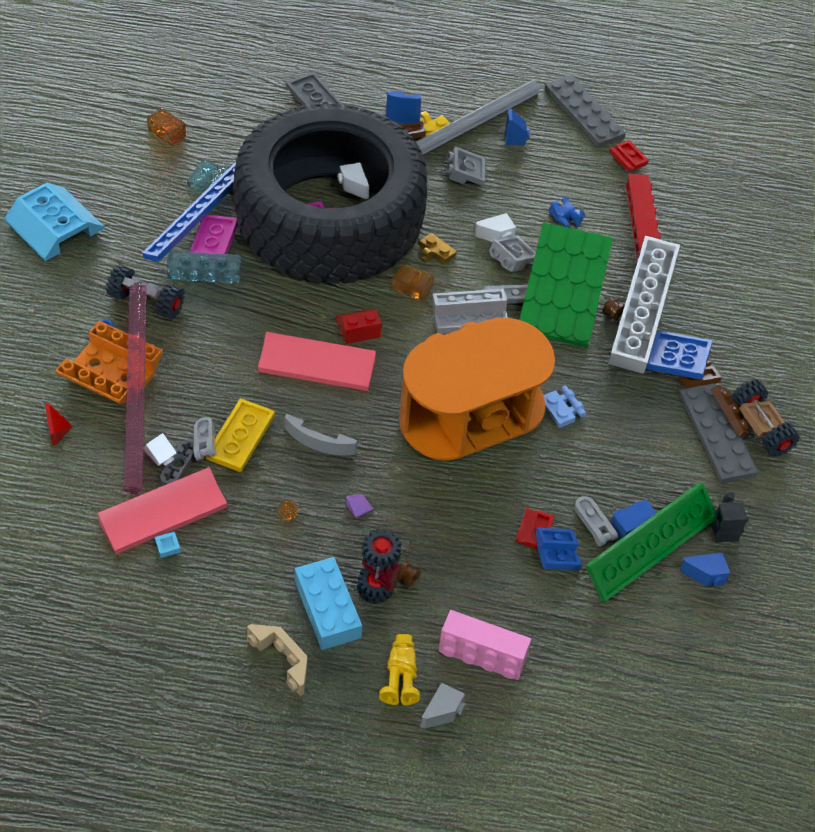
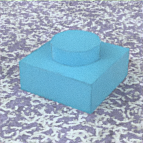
(167, 544)

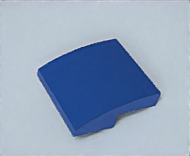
(403, 107)
(558, 549)

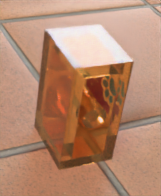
(166, 126)

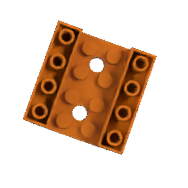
(109, 349)

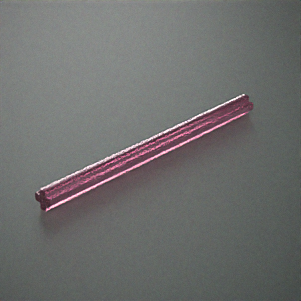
(135, 389)

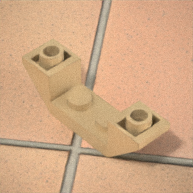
(263, 636)

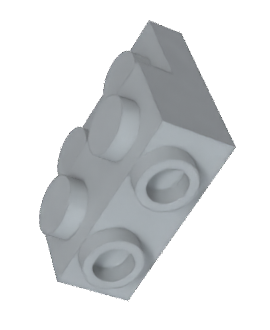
(465, 166)
(512, 253)

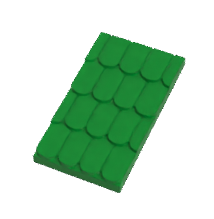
(566, 283)

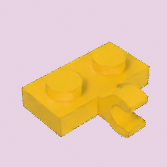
(432, 125)

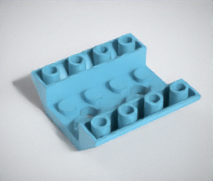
(41, 224)

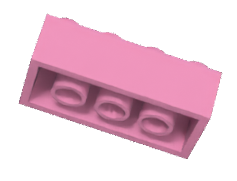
(484, 645)

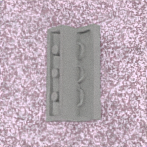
(458, 308)

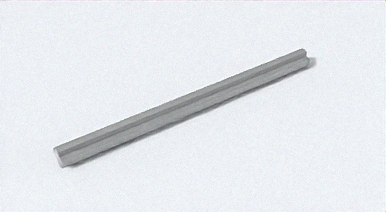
(478, 116)

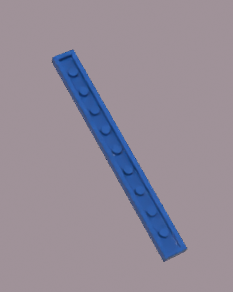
(191, 216)

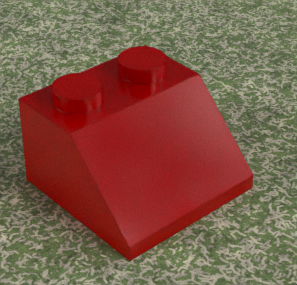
(359, 325)

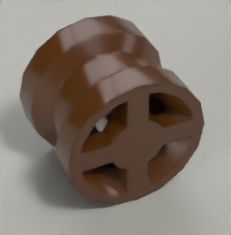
(613, 308)
(408, 574)

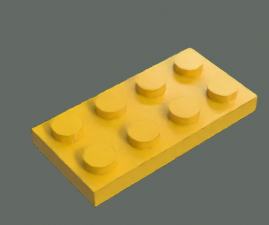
(241, 434)

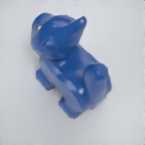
(566, 211)

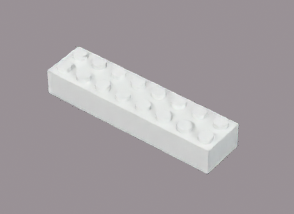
(644, 305)

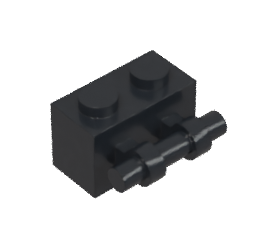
(729, 520)

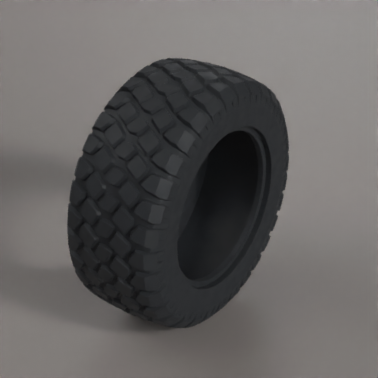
(329, 241)

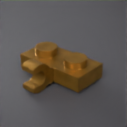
(435, 247)

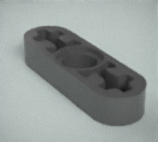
(178, 472)

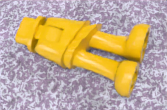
(403, 663)

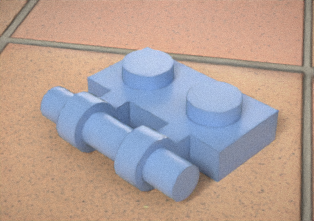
(558, 410)

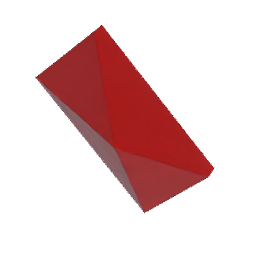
(57, 424)

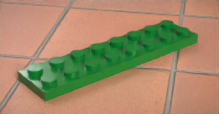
(651, 542)

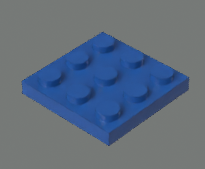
(679, 355)

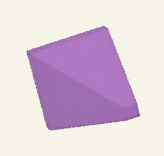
(358, 505)

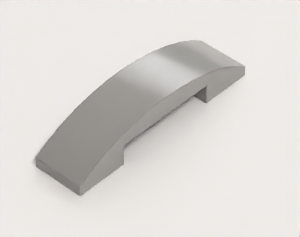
(341, 446)

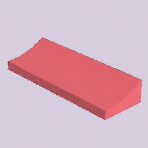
(317, 361)
(161, 510)

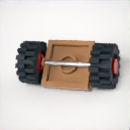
(764, 418)

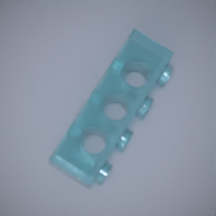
(204, 266)

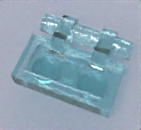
(203, 175)

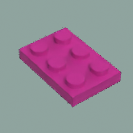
(215, 234)

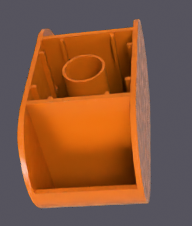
(474, 387)

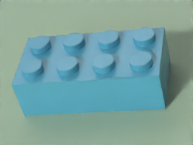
(328, 603)

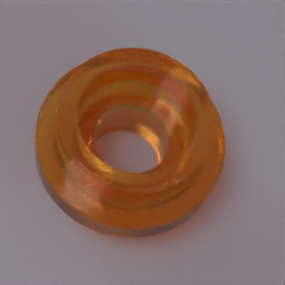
(288, 506)

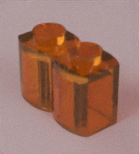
(413, 282)

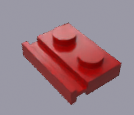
(628, 156)
(529, 524)

